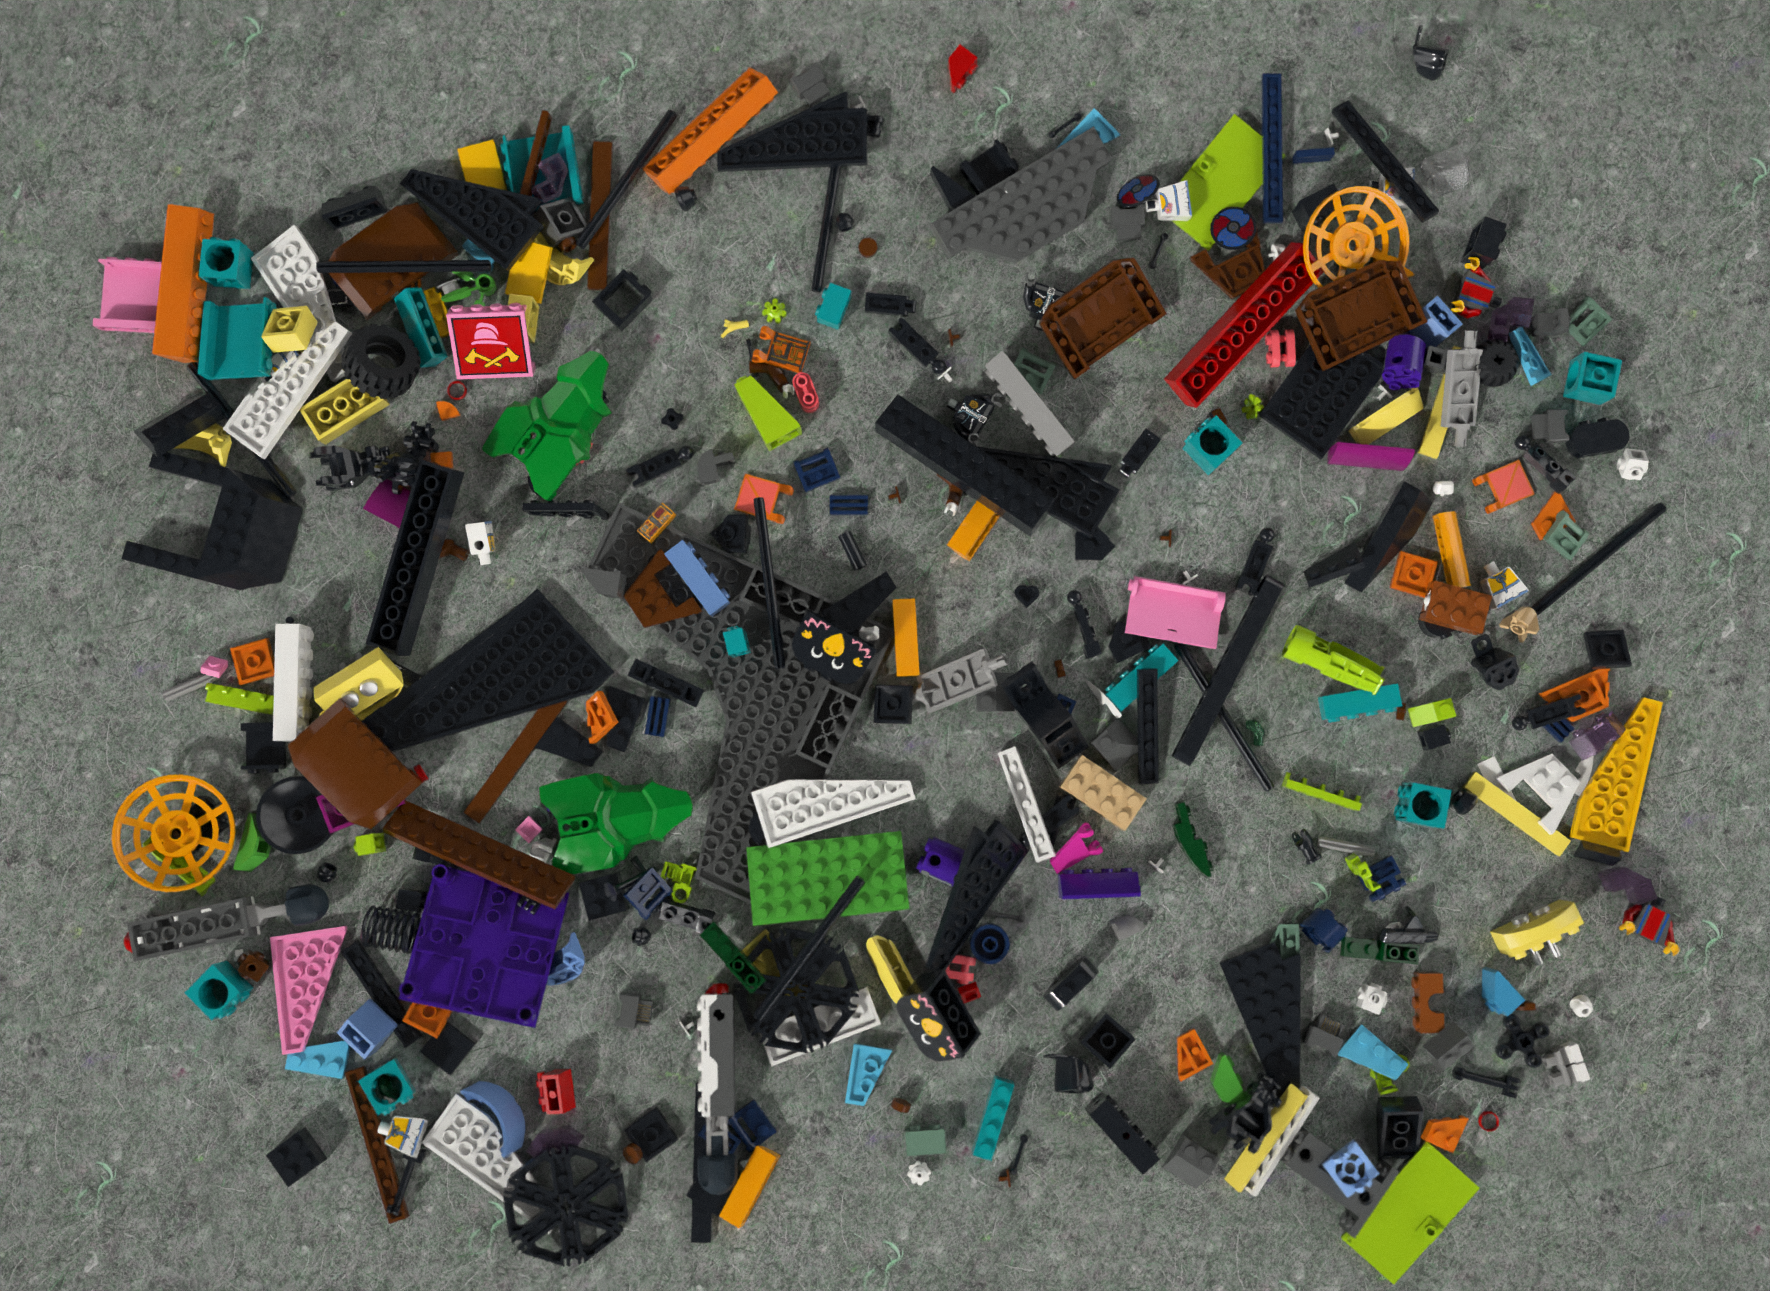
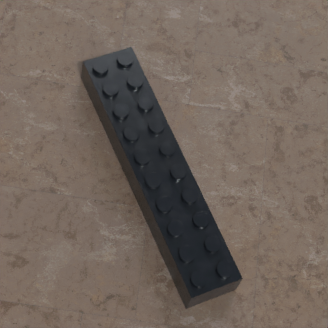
(964, 465)
(414, 558)

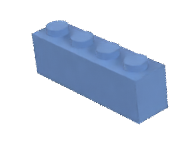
(697, 578)

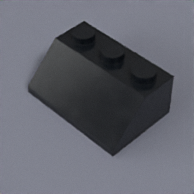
(353, 207)

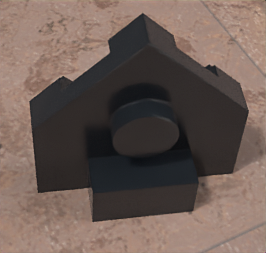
(733, 533)
(1092, 549)
(1126, 645)

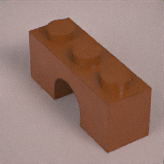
(1425, 985)

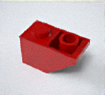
(960, 65)

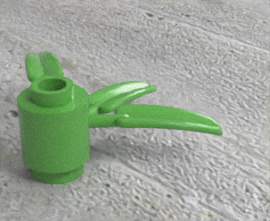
(465, 291)

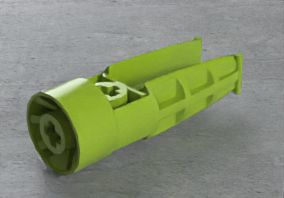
(1333, 660)

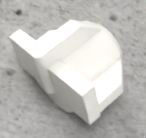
(543, 849)

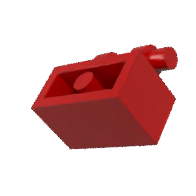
(556, 1091)

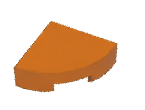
(447, 410)

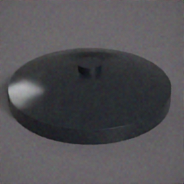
(291, 816)

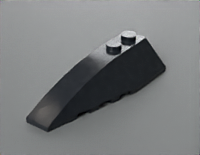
(1392, 532)

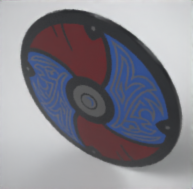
(1138, 190)
(1233, 228)

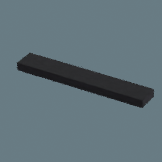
(1147, 726)
(380, 991)

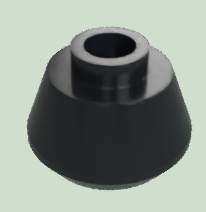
(685, 197)
(1464, 801)

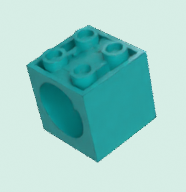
(237, 275)
(1592, 378)
(1228, 440)
(1439, 805)
(202, 990)
(370, 1083)

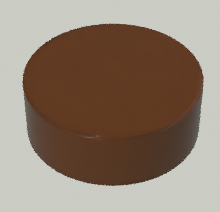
(567, 245)
(868, 247)
(900, 1105)
(632, 1153)

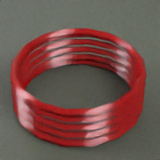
(454, 382)
(420, 772)
(1480, 1119)

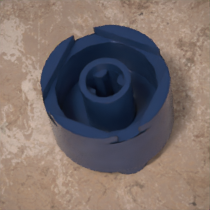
(1323, 929)
(998, 949)

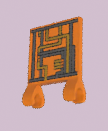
(783, 351)

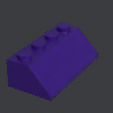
(1098, 884)

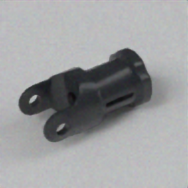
(1306, 846)

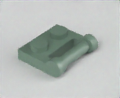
(1591, 324)
(1035, 378)
(1562, 540)

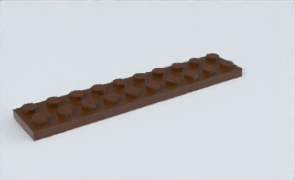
(479, 854)

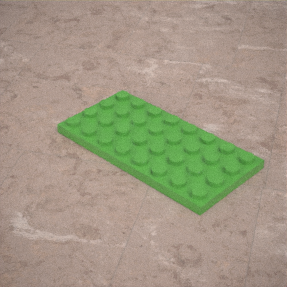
(810, 876)

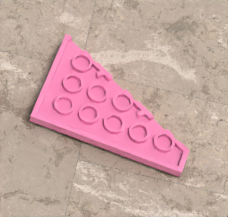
(301, 977)

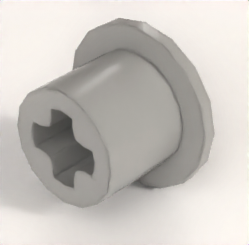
(450, 286)

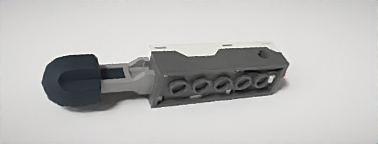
(220, 922)
(717, 1062)

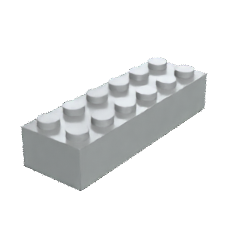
(1029, 403)

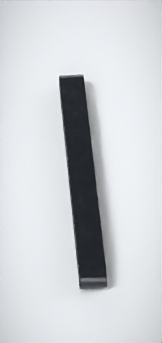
(1227, 670)

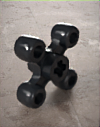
(1515, 1044)

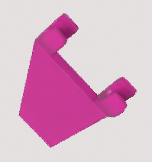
(1075, 849)

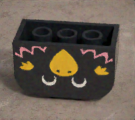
(830, 649)
(937, 1017)

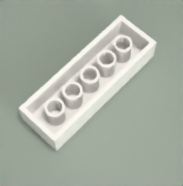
(292, 681)

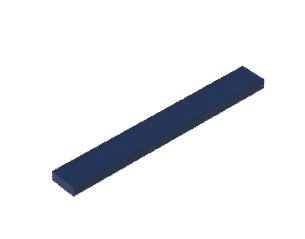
(1272, 147)

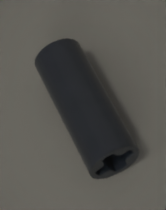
(852, 550)

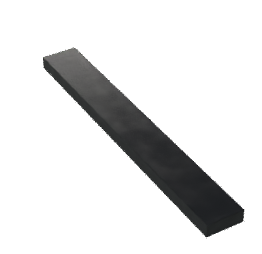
(1385, 161)
(701, 1217)

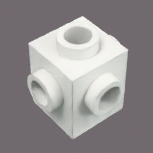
(1633, 464)
(1371, 998)

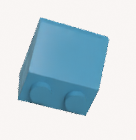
(1499, 993)

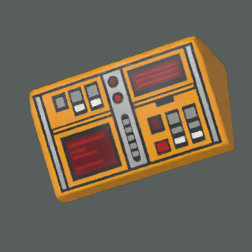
(656, 523)

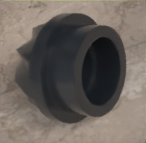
(844, 222)
(327, 872)
(641, 936)

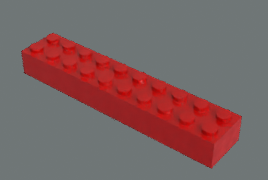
(1242, 326)

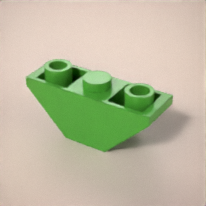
(252, 848)
(1226, 1082)

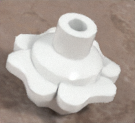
(919, 1172)

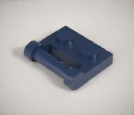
(819, 475)
(644, 888)
(756, 1121)

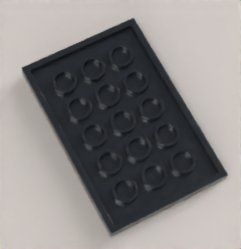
(1318, 404)

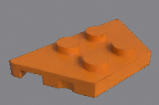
(1592, 688)

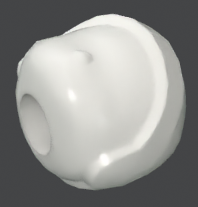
(1581, 1005)

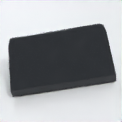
(1598, 853)

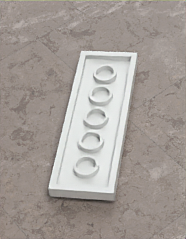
(862, 1019)

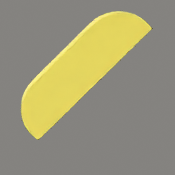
(889, 966)

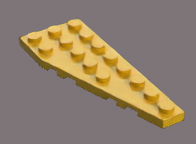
(1613, 795)

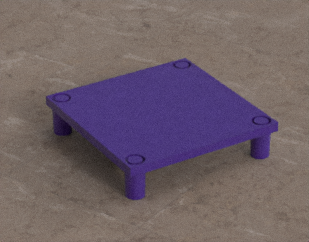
(481, 950)

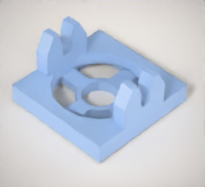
(1341, 1157)

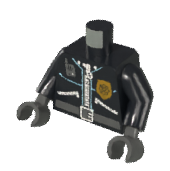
(1038, 298)
(973, 414)

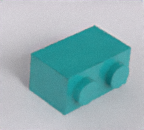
(833, 306)
(736, 641)

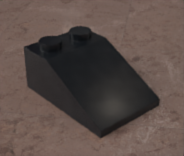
(1398, 1126)

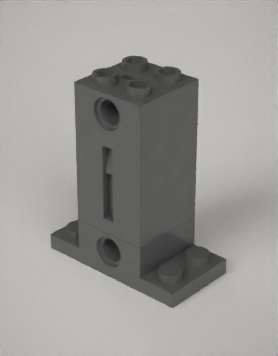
(1309, 1166)

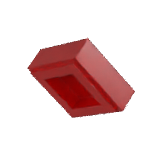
(969, 992)

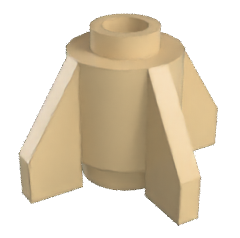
(1522, 622)

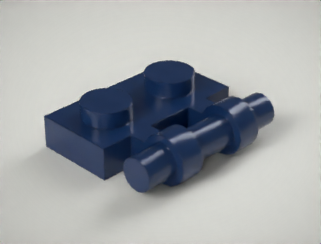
(1382, 871)

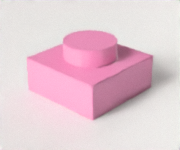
(214, 666)
(529, 829)

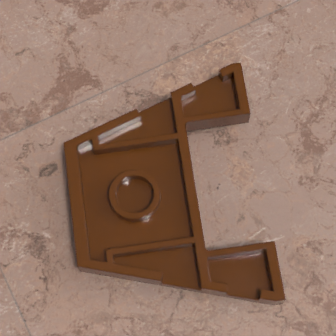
(1236, 273)
(651, 600)

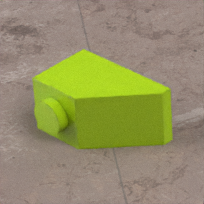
(1432, 712)
(370, 844)

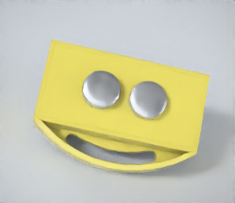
(362, 684)
(1533, 929)

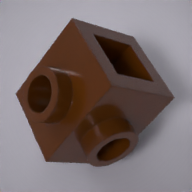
(253, 971)

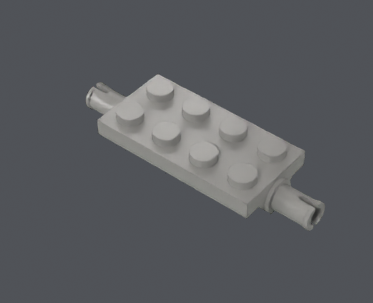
(1461, 388)
(958, 680)

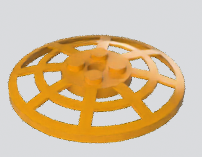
(1354, 231)
(162, 830)

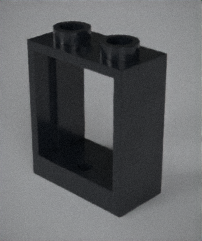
(611, 288)

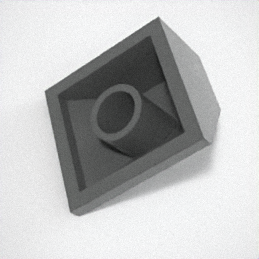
(1115, 744)

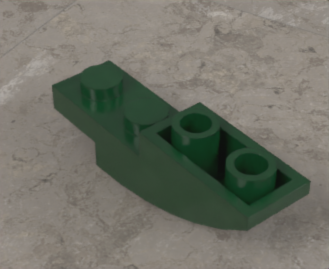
(1193, 848)
(1377, 950)
(733, 957)

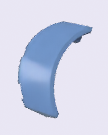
(567, 962)
(505, 1109)

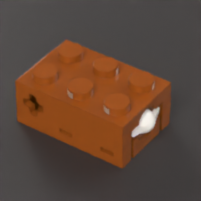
(1455, 607)

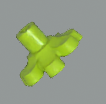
(774, 314)
(1252, 406)

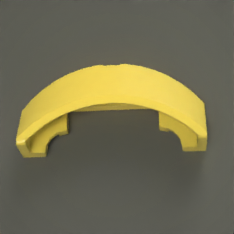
(564, 269)
(1387, 417)
(210, 441)

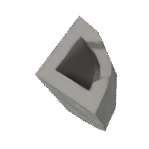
(1126, 926)

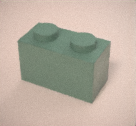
(925, 1139)

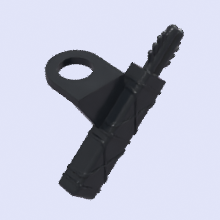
(1410, 933)

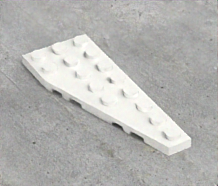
(291, 273)
(270, 409)
(811, 805)
(472, 1144)

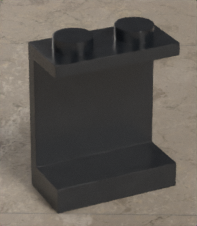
(989, 168)
(262, 750)
(207, 830)

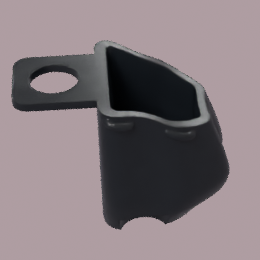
(1429, 60)
(1495, 665)
(1071, 1074)

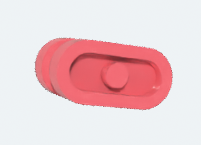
(1273, 341)
(805, 392)
(963, 975)

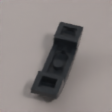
(666, 683)

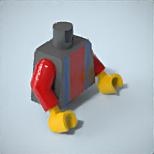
(1474, 292)
(1651, 924)

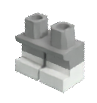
(1568, 1064)

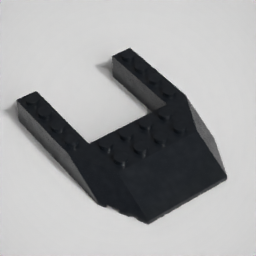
(247, 534)

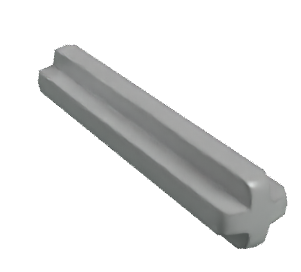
(188, 686)
(1346, 846)

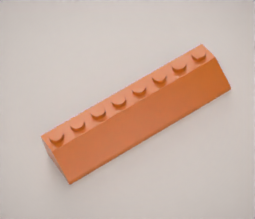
(710, 130)
(180, 287)

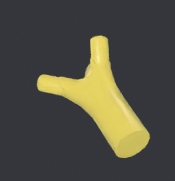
(734, 326)

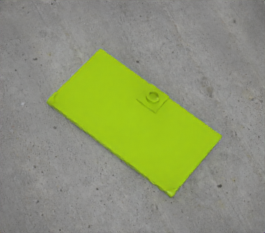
(1223, 177)
(1412, 1212)

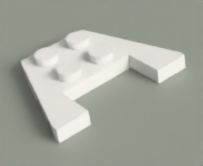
(1551, 782)

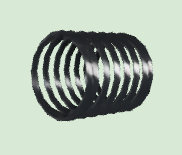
(407, 934)

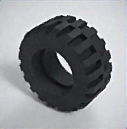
(372, 377)

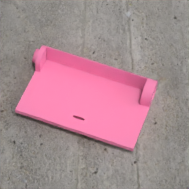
(1166, 606)

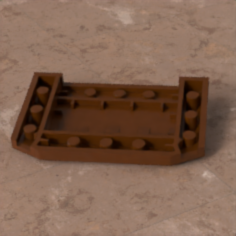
(398, 235)
(1359, 312)
(1100, 314)
(352, 766)

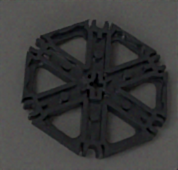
(802, 1007)
(550, 1216)

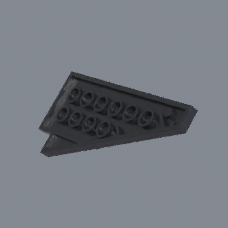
(811, 139)
(485, 215)
(1075, 485)
(982, 874)
(1269, 1002)

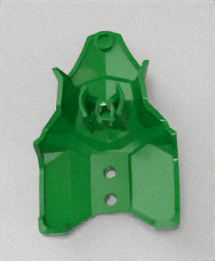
(561, 424)
(616, 817)

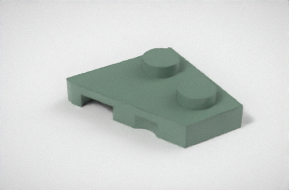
(1287, 939)

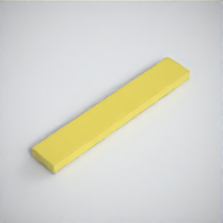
(1434, 433)
(1515, 813)
(1281, 1117)

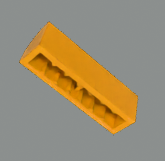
(973, 531)
(1451, 549)
(905, 637)
(749, 1186)

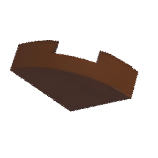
(1527, 1006)

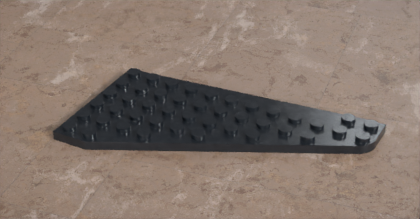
(506, 671)

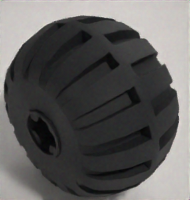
(1505, 367)

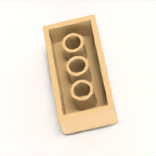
(1102, 792)

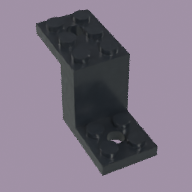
(1044, 715)

